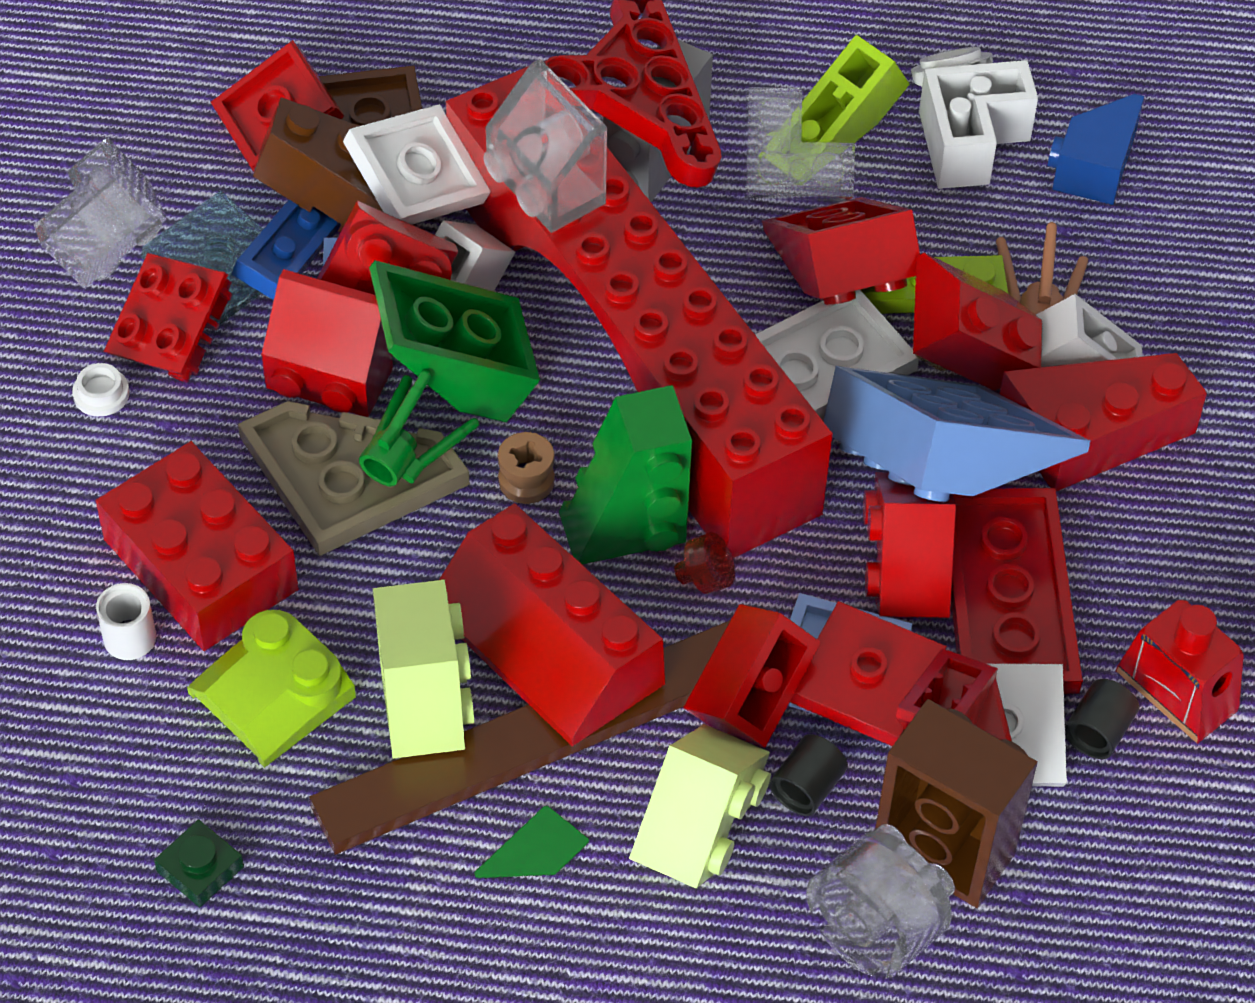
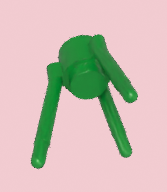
(392, 449)

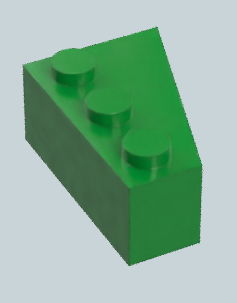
(636, 482)

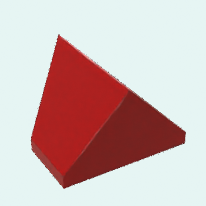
(959, 685)

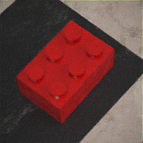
(197, 545)

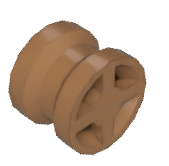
(537, 477)

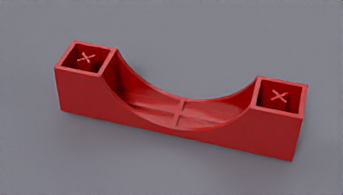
(753, 434)

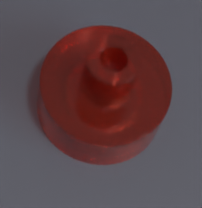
(706, 564)

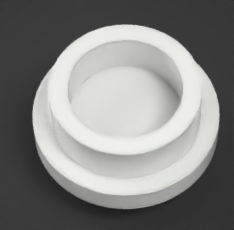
(100, 390)

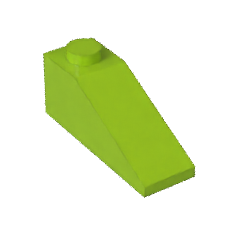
(852, 95)

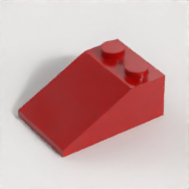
(847, 247)

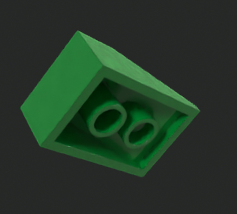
(461, 335)

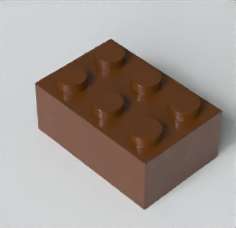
(957, 797)

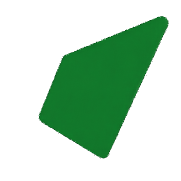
(536, 848)

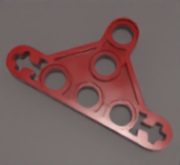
(644, 103)

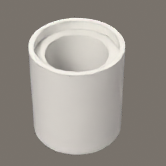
(124, 603)

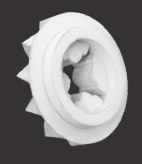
(950, 58)

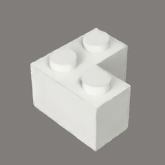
(972, 111)

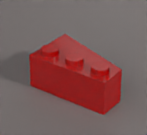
(1116, 404)

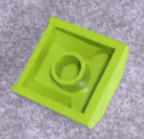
(274, 685)

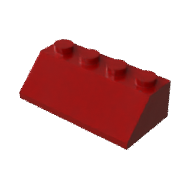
(551, 626)

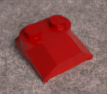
(383, 238)

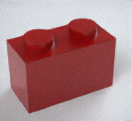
(752, 674)

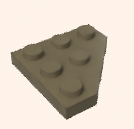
(319, 476)

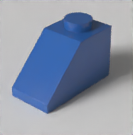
(1096, 150)

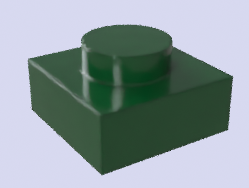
(199, 863)

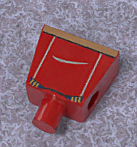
(1186, 668)

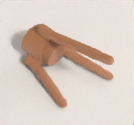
(1043, 293)

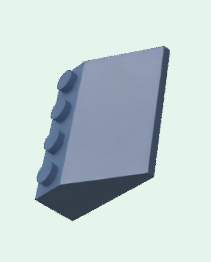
(942, 432)

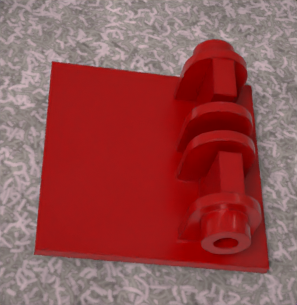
(168, 315)

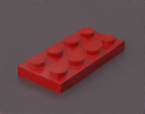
(1013, 582)

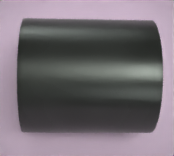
(1101, 718)
(808, 774)

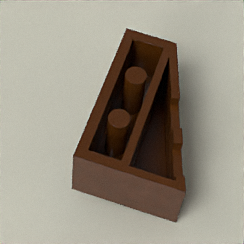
(310, 163)

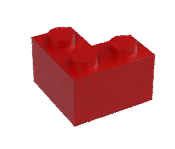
(912, 550)

